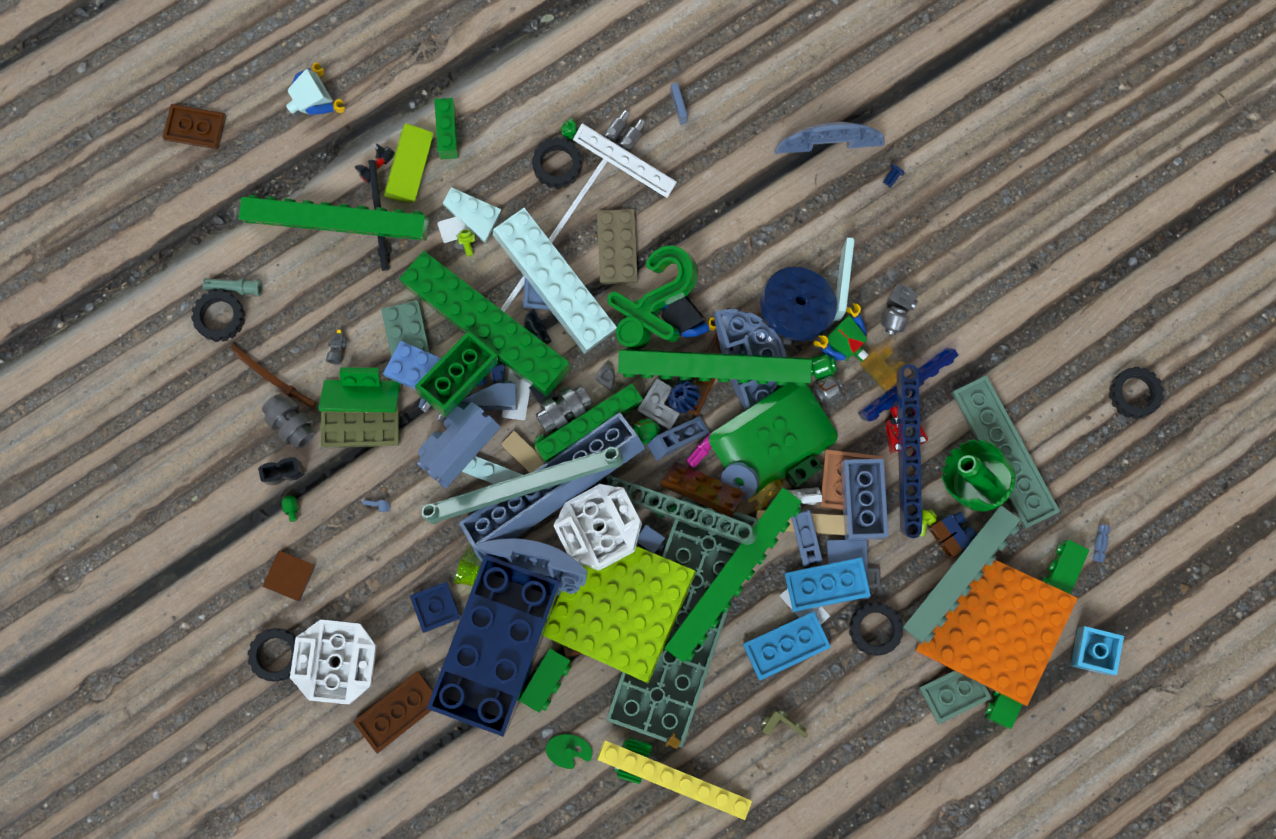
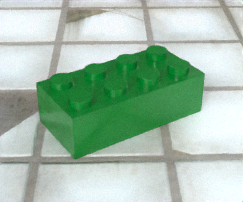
(456, 374)

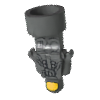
(337, 342)

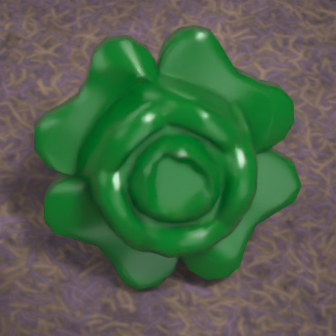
(569, 129)

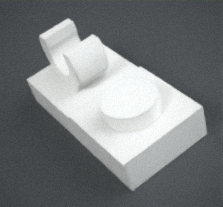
(808, 496)

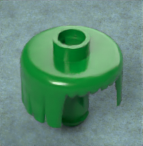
(979, 475)

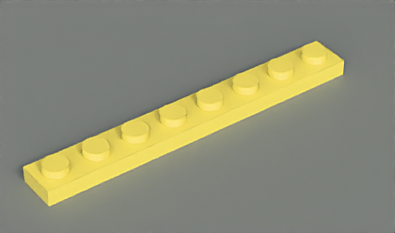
(674, 780)

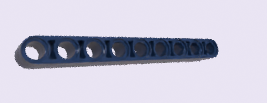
(913, 460)

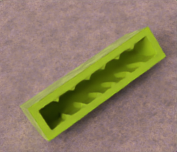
(408, 164)

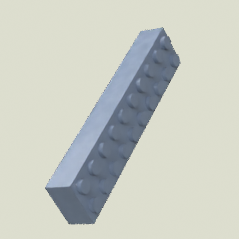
(519, 514)

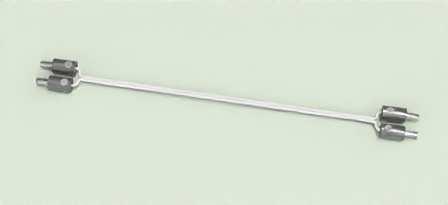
(612, 134)

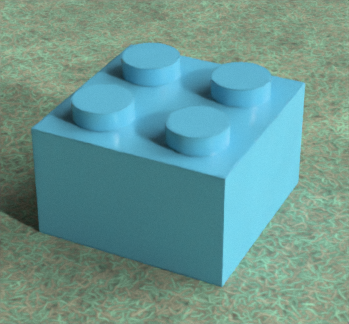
(1097, 651)

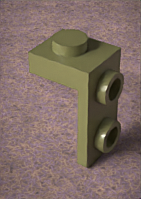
(770, 722)

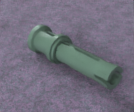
(241, 286)

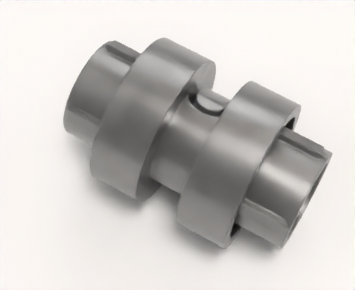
(568, 406)
(282, 415)

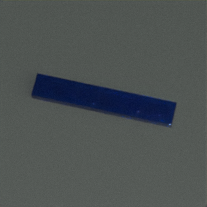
(927, 370)

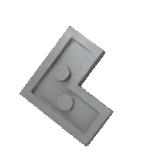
(654, 407)

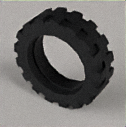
(552, 145)
(207, 300)
(1146, 376)
(896, 625)
(254, 654)

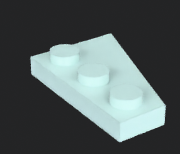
(474, 213)

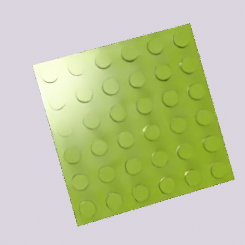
(623, 612)

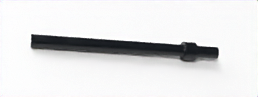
(382, 251)

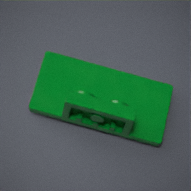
(359, 392)

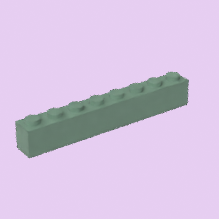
(961, 575)

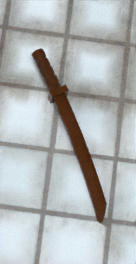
(289, 390)

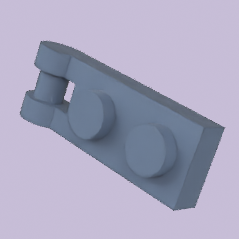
(806, 538)

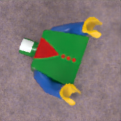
(846, 338)

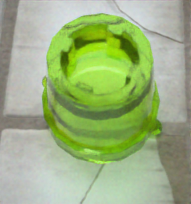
(466, 573)

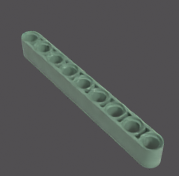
(683, 510)

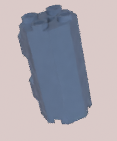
(451, 451)

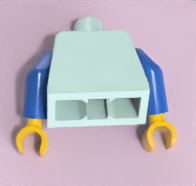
(310, 94)

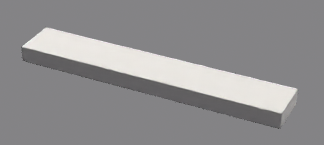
(624, 160)

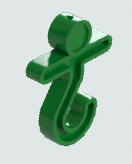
(642, 314)

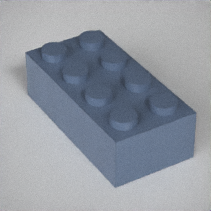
(864, 499)

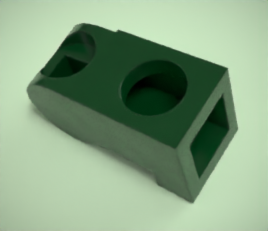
(803, 471)

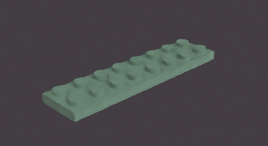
(991, 423)

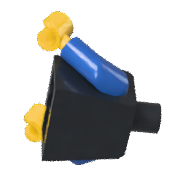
(686, 318)

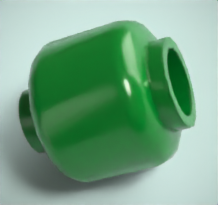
(823, 366)
(646, 430)

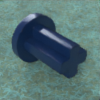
(893, 175)

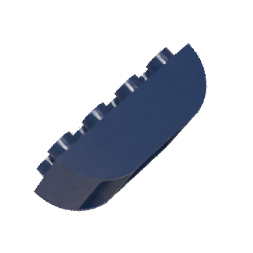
(494, 646)

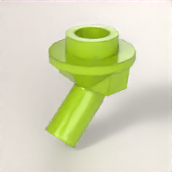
(465, 237)
(928, 517)

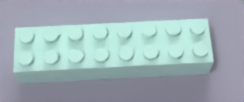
(554, 280)

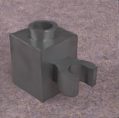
(903, 297)

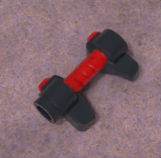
(383, 156)

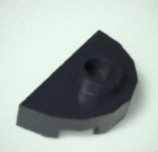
(535, 326)

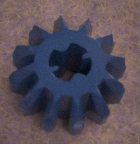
(684, 396)

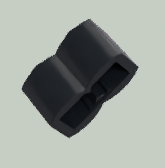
(285, 469)

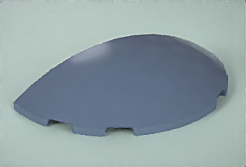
(832, 132)
(748, 335)
(537, 558)

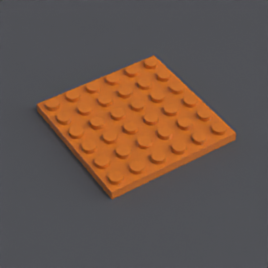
(1003, 631)

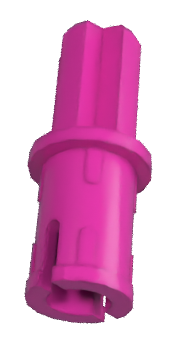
(699, 452)

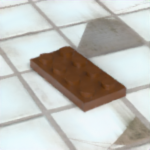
(703, 489)
(395, 713)

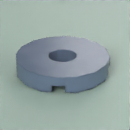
(740, 470)

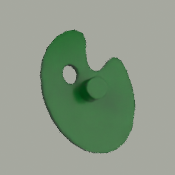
(562, 750)

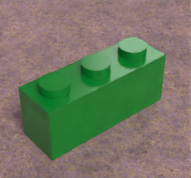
(446, 128)
(545, 681)

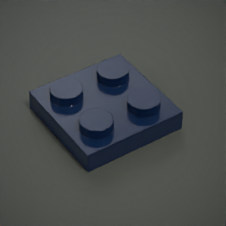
(435, 607)

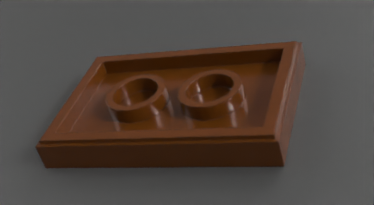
(194, 126)

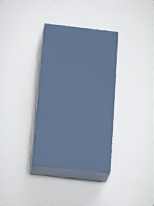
(678, 103)

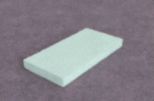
(844, 278)

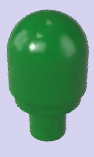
(290, 507)

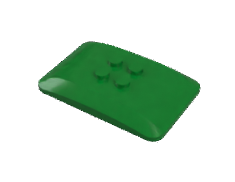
(775, 434)

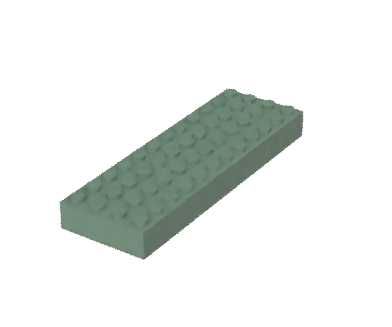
(674, 688)

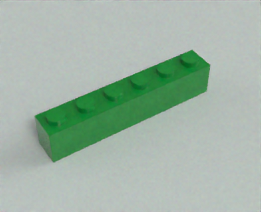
(622, 402)

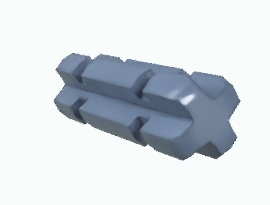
(1101, 543)

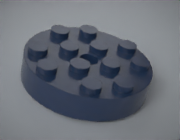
(798, 303)

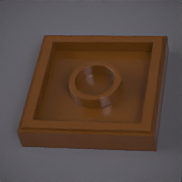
(288, 575)

